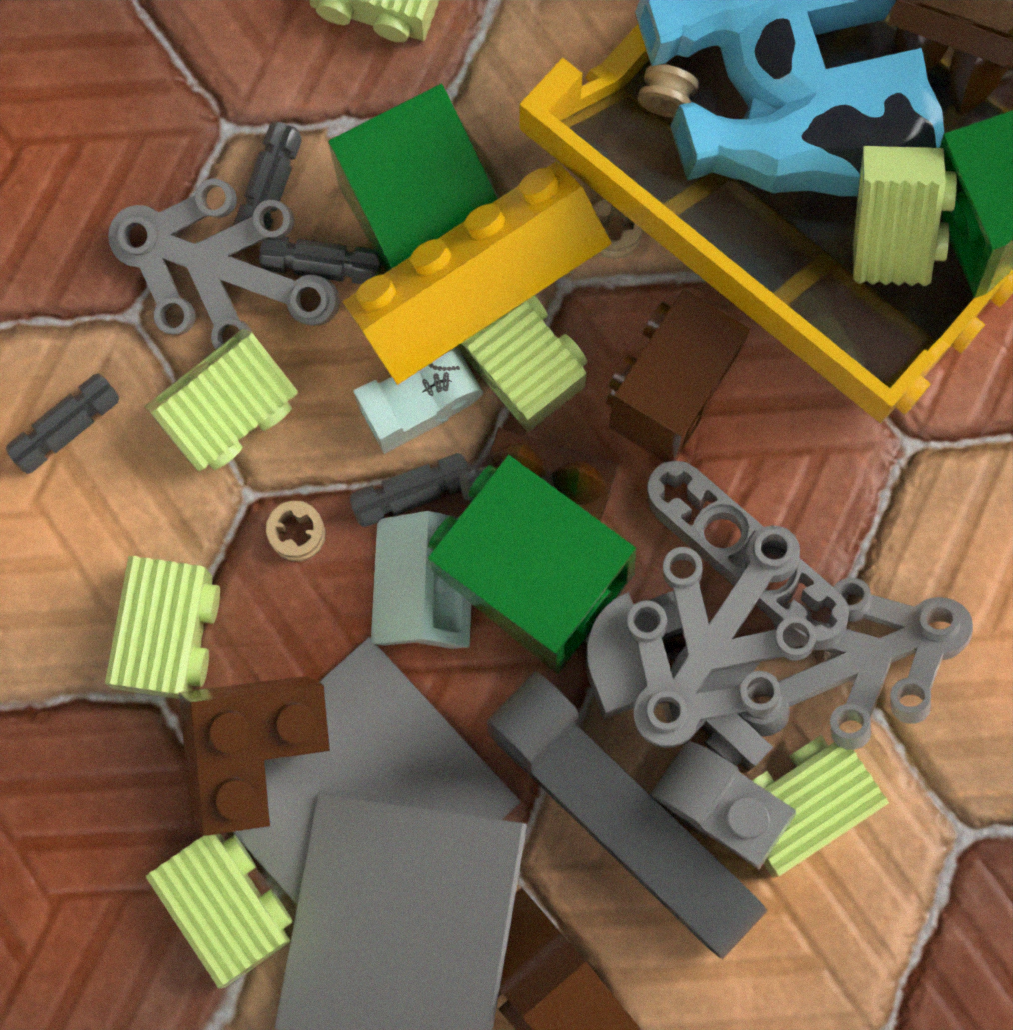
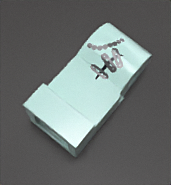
(419, 402)

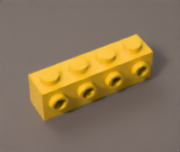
(478, 271)

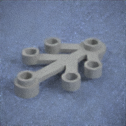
(211, 261)
(712, 644)
(869, 660)

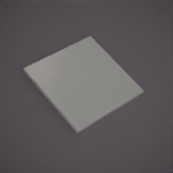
(382, 749)
(400, 919)

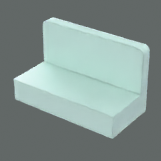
(407, 595)

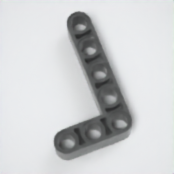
(543, 738)

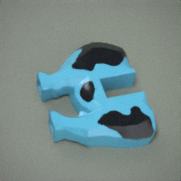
(801, 119)

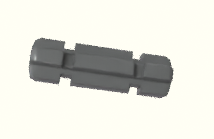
(271, 170)
(319, 259)
(62, 423)
(408, 490)

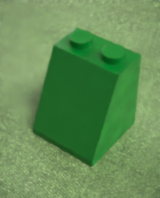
(410, 174)
(984, 200)
(532, 561)

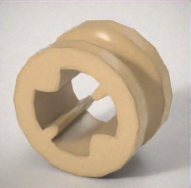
(666, 89)
(629, 239)
(288, 549)

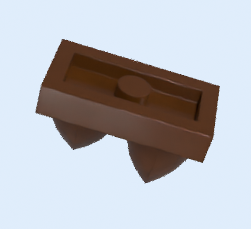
(979, 51)
(573, 473)

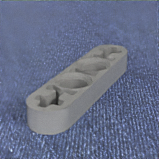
(732, 561)

